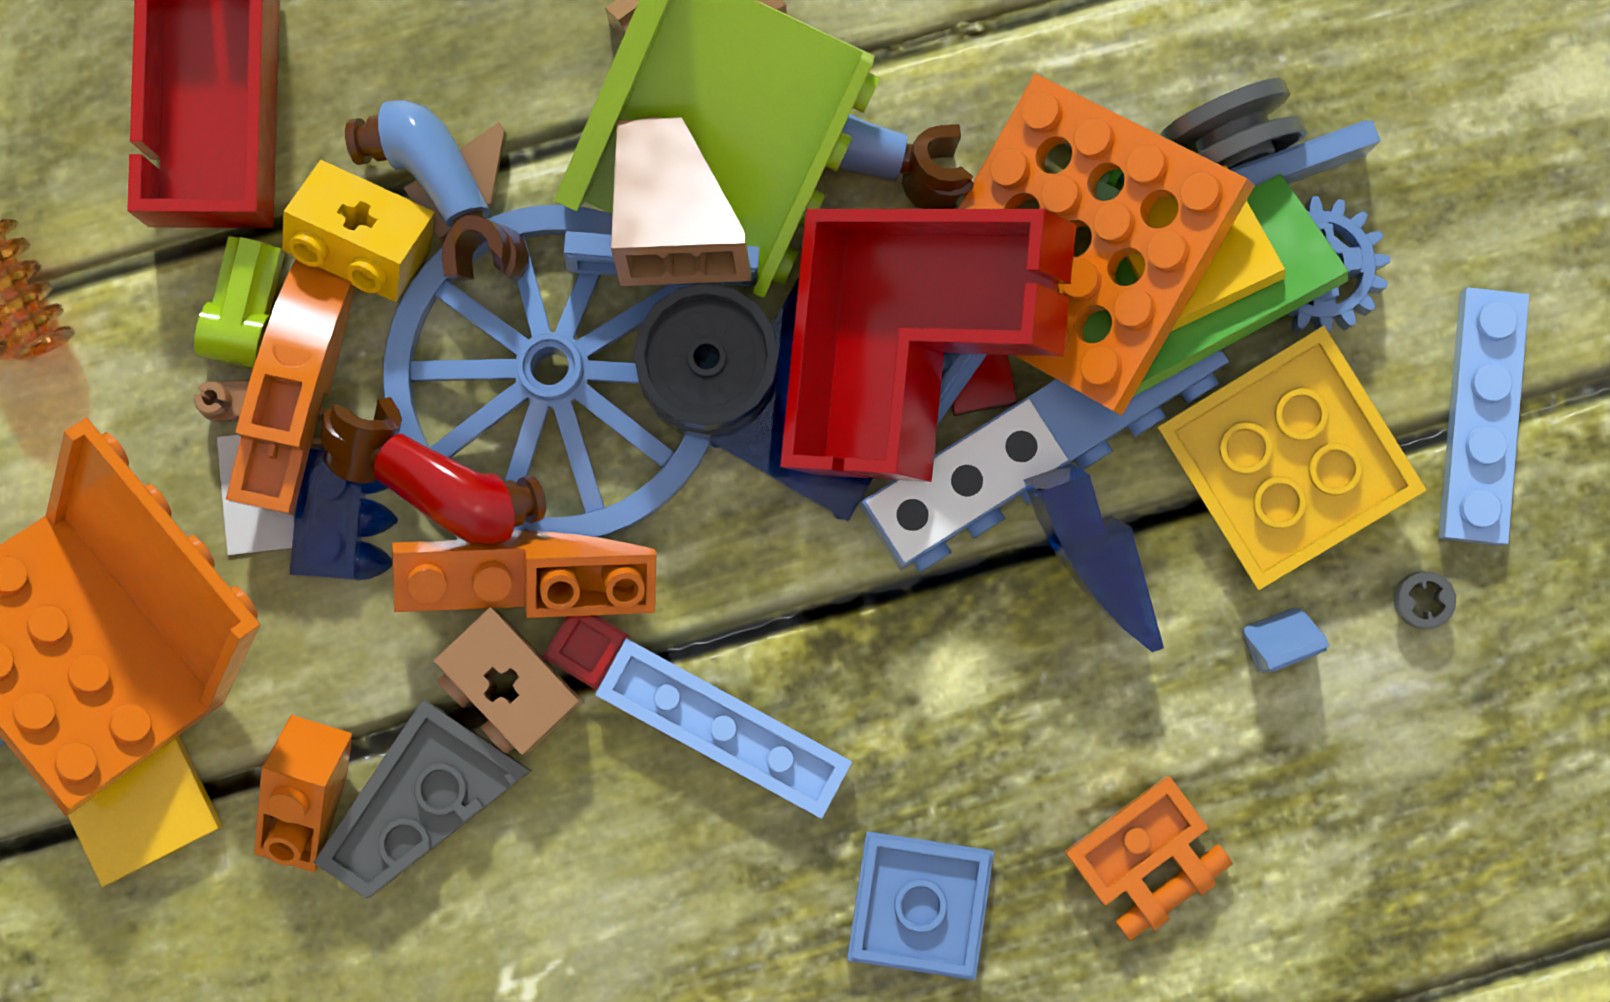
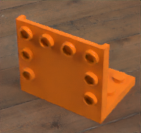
(109, 626)

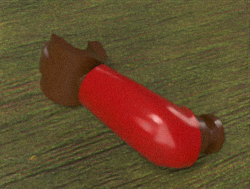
(450, 494)

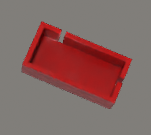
(205, 112)

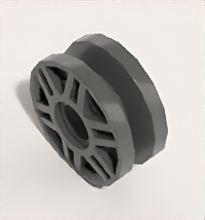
(1237, 125)

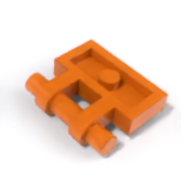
(1137, 842)

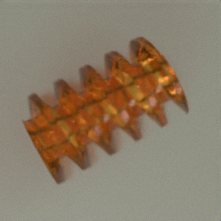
(23, 321)

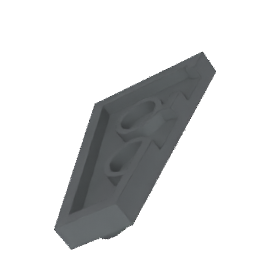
(416, 798)

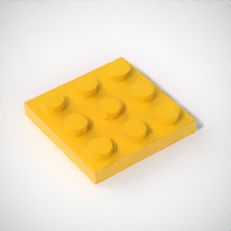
(1291, 458)

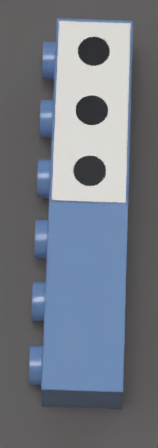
(991, 462)

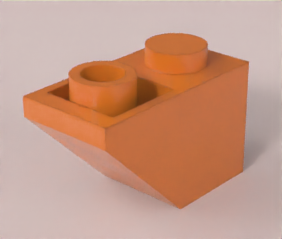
(301, 792)

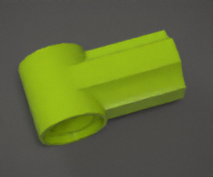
(238, 316)

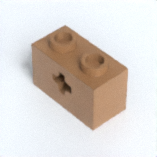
(494, 647)

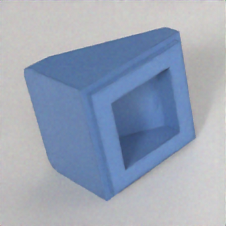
(1283, 640)

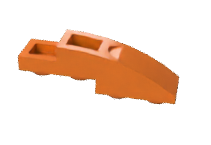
(288, 388)
(533, 570)

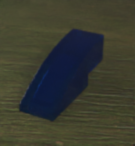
(1095, 550)

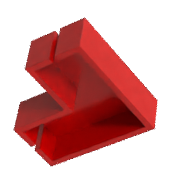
(885, 304)

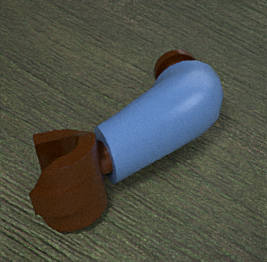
(422, 144)
(887, 154)

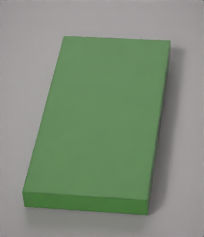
(1309, 273)

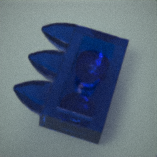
(332, 521)

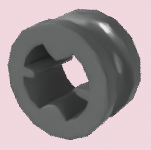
(1444, 596)

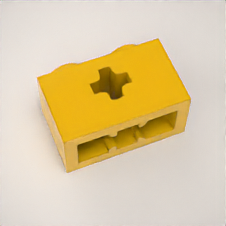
(357, 231)

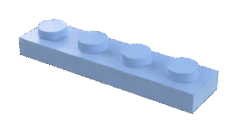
(1484, 416)
(723, 728)

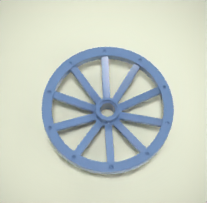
(402, 371)

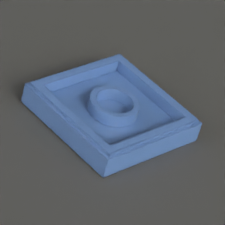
(920, 905)

